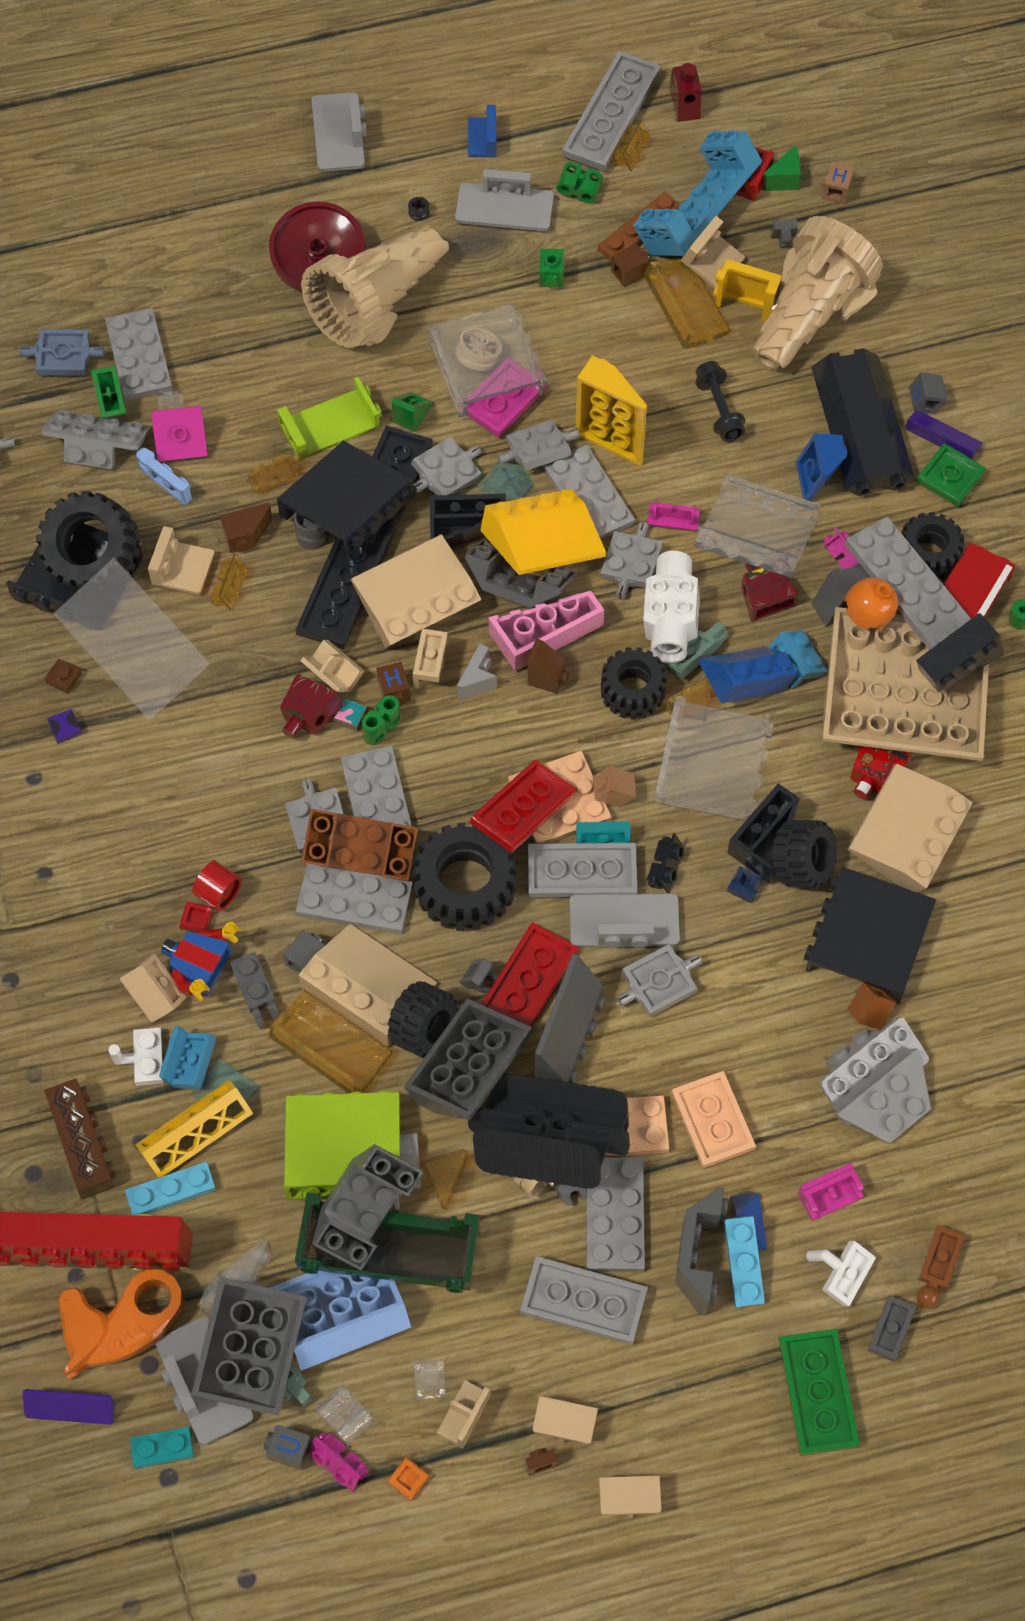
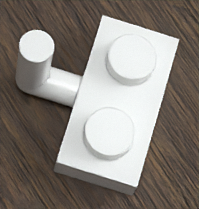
(146, 1056)
(847, 1270)

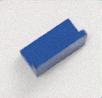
(482, 135)

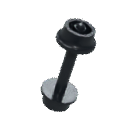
(729, 425)

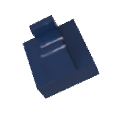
(745, 884)

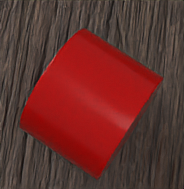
(217, 885)

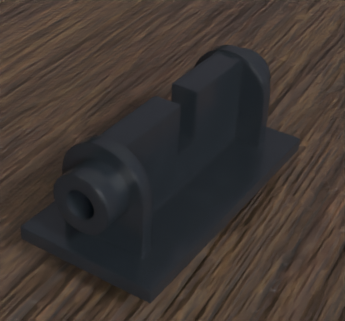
(670, 852)

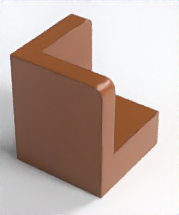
(871, 1006)

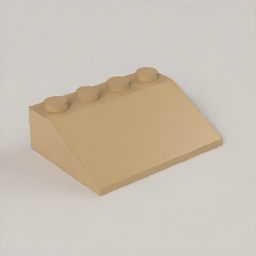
(415, 590)
(909, 828)
(360, 980)

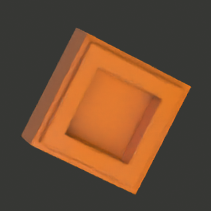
(408, 1479)

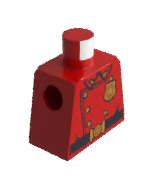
(873, 768)

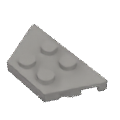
(891, 1100)

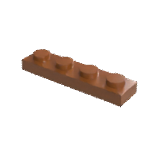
(626, 234)

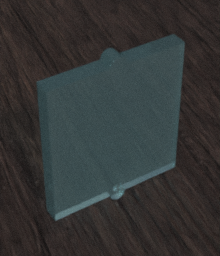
(220, 1074)

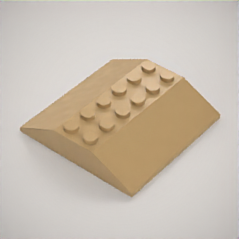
(885, 701)

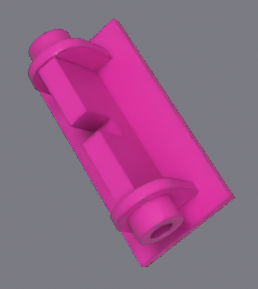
(673, 516)
(836, 547)
(327, 1452)

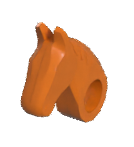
(125, 1332)

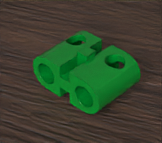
(579, 183)
(378, 722)

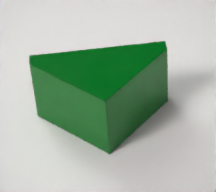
(784, 173)
(108, 392)
(410, 410)

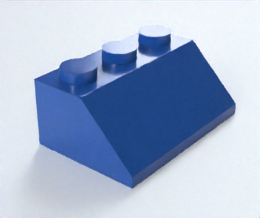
(748, 673)

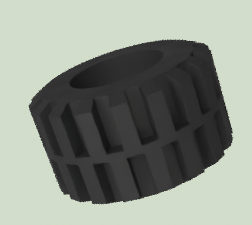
(939, 532)
(639, 665)
(804, 853)
(420, 1017)

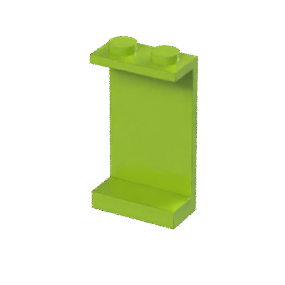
(330, 421)

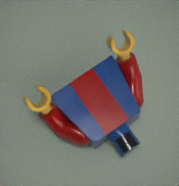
(200, 958)

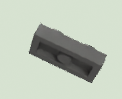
(891, 1328)

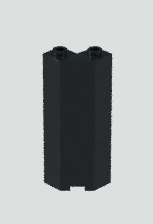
(862, 412)

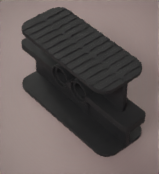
(549, 1130)

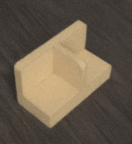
(429, 656)
(334, 667)
(153, 988)
(464, 1413)
(565, 1420)
(630, 1495)

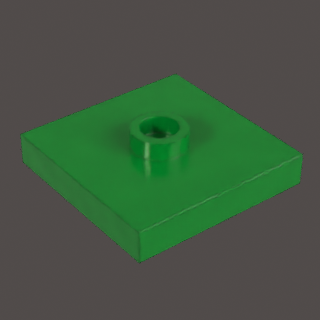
(951, 474)

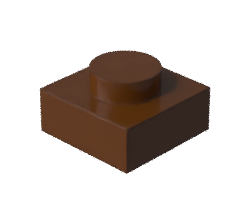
(63, 676)
(540, 1461)

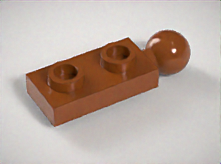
(938, 1265)

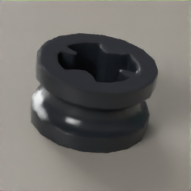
(418, 215)

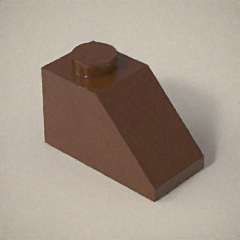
(246, 526)
(546, 668)

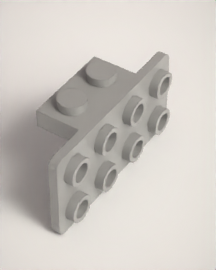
(339, 131)
(505, 202)
(93, 439)
(624, 920)
(866, 1059)
(181, 1356)

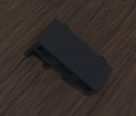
(459, 516)
(961, 653)
(755, 838)

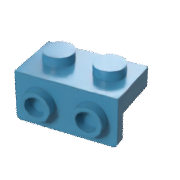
(801, 654)
(187, 1059)

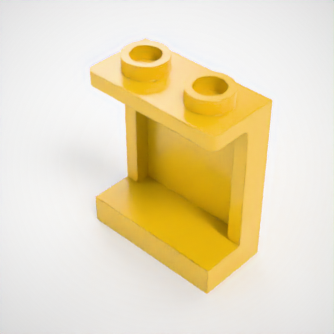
(747, 286)

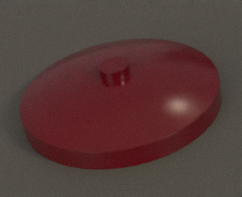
(309, 235)

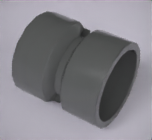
(308, 534)

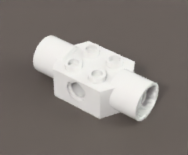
(671, 607)

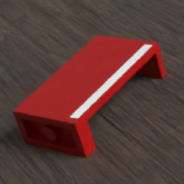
(978, 579)

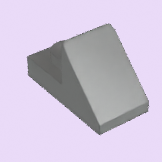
(475, 677)

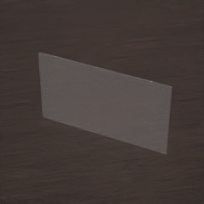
(132, 639)

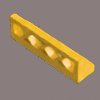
(187, 1121)

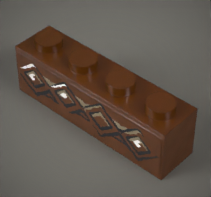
(79, 1138)

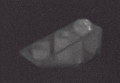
(243, 1269)

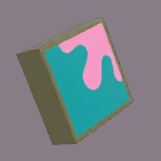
(350, 714)

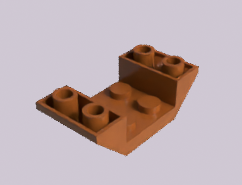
(359, 844)

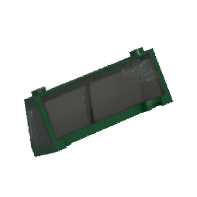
(406, 1251)

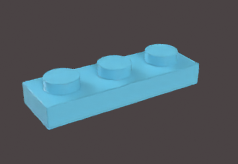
(170, 1189)
(744, 1261)

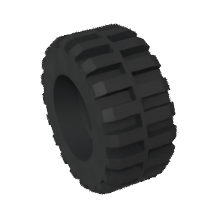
(63, 522)
(460, 908)

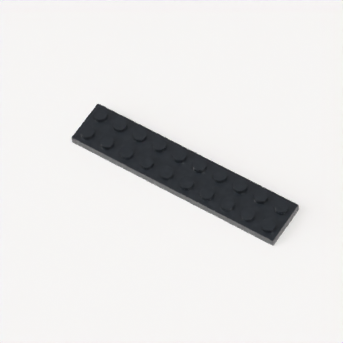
(334, 600)

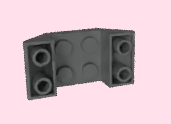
(506, 583)
(361, 1204)
(698, 1284)

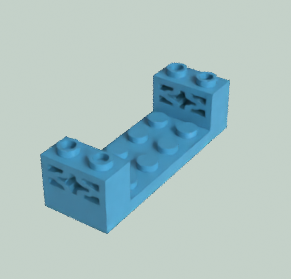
(731, 163)

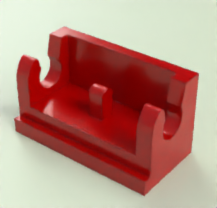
(753, 185)

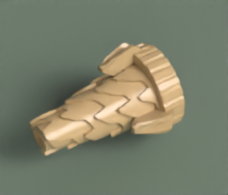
(821, 274)
(355, 294)

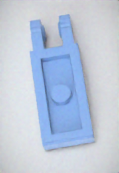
(163, 476)

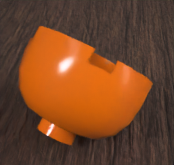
(872, 603)

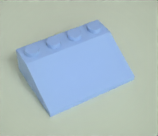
(343, 1314)

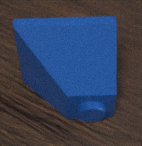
(819, 462)

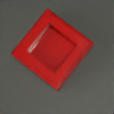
(196, 917)

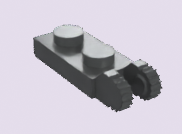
(254, 987)

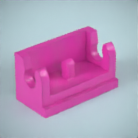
(831, 1192)

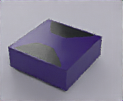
(64, 726)

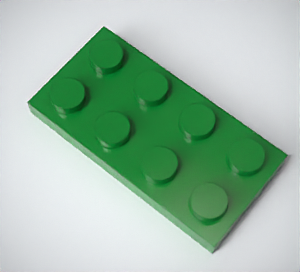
(818, 1392)

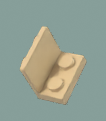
(710, 253)
(179, 564)

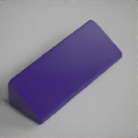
(941, 433)
(68, 1406)

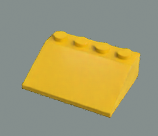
(610, 411)
(542, 531)

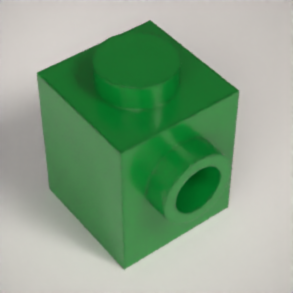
(551, 268)

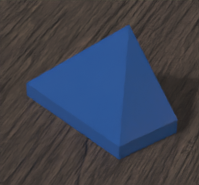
(750, 1205)

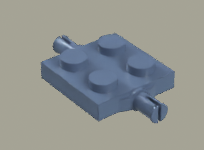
(62, 352)

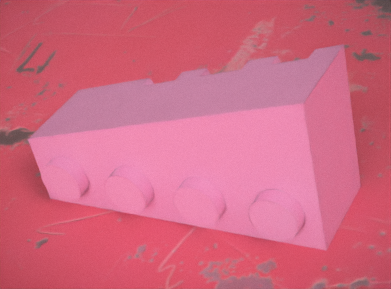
(553, 623)

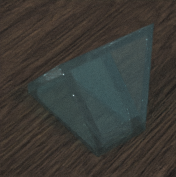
(507, 479)

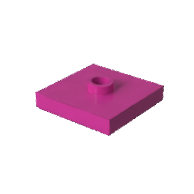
(179, 433)

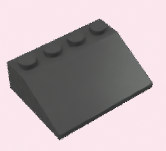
(569, 1024)
(467, 1061)
(249, 1345)

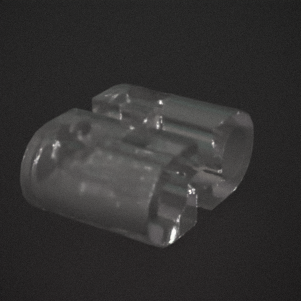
(344, 1414)

